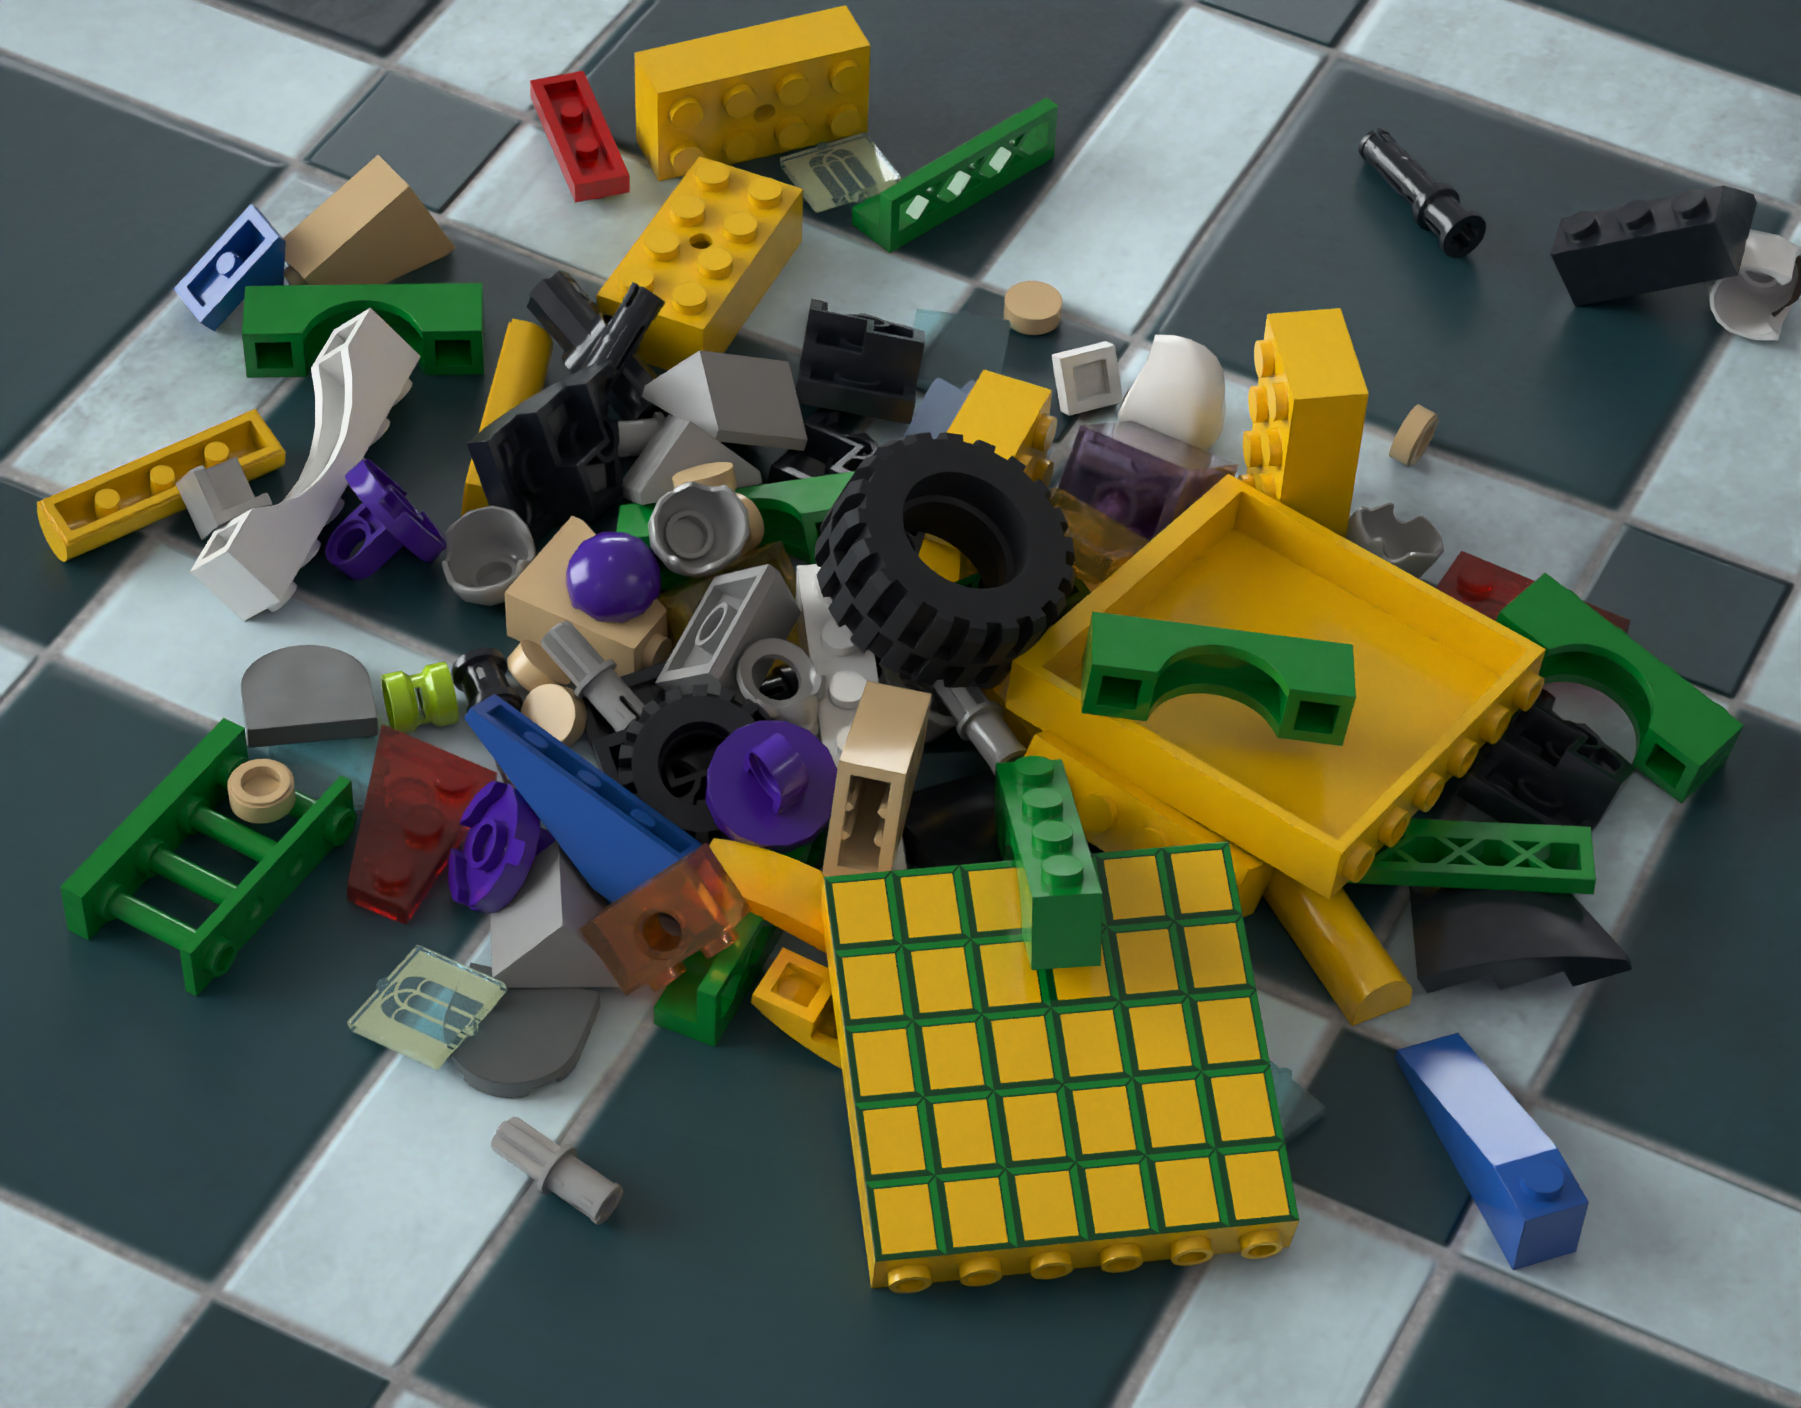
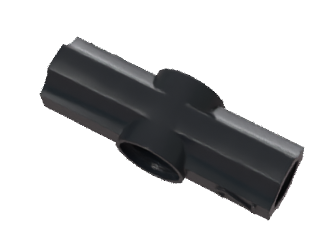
(576, 327)

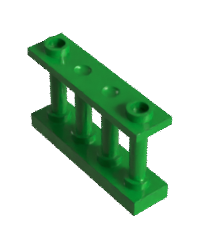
(181, 808)

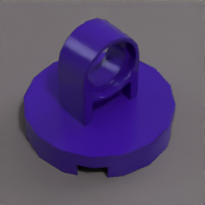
(385, 521)
(771, 786)
(497, 848)

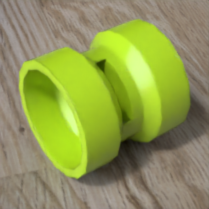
(434, 697)

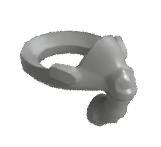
(800, 708)

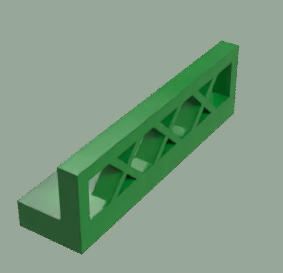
(959, 178)
(1458, 851)
(713, 988)

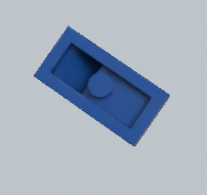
(243, 256)

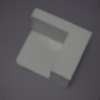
(218, 495)

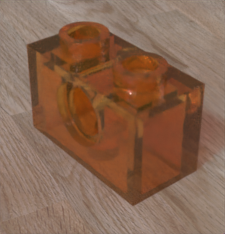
(690, 890)

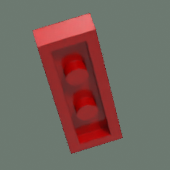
(579, 136)

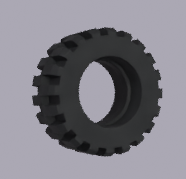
(909, 610)

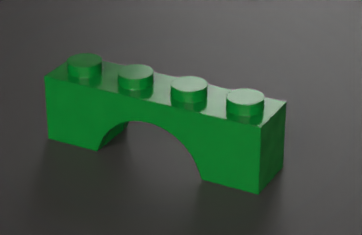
(291, 324)
(789, 511)
(1292, 682)
(1676, 726)
(1053, 862)

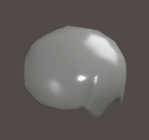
(698, 529)
(1407, 545)
(487, 554)

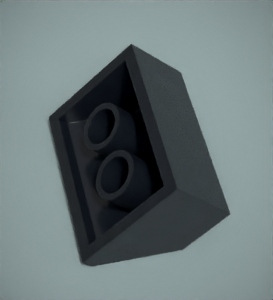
(1653, 244)

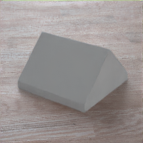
(733, 399)
(674, 448)
(729, 619)
(539, 932)

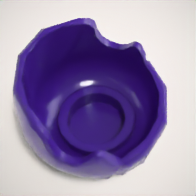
(613, 577)

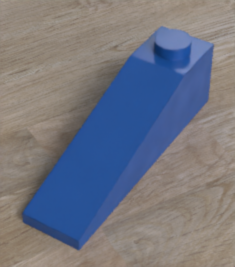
(593, 818)
(1498, 1152)

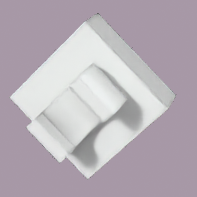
(1087, 378)

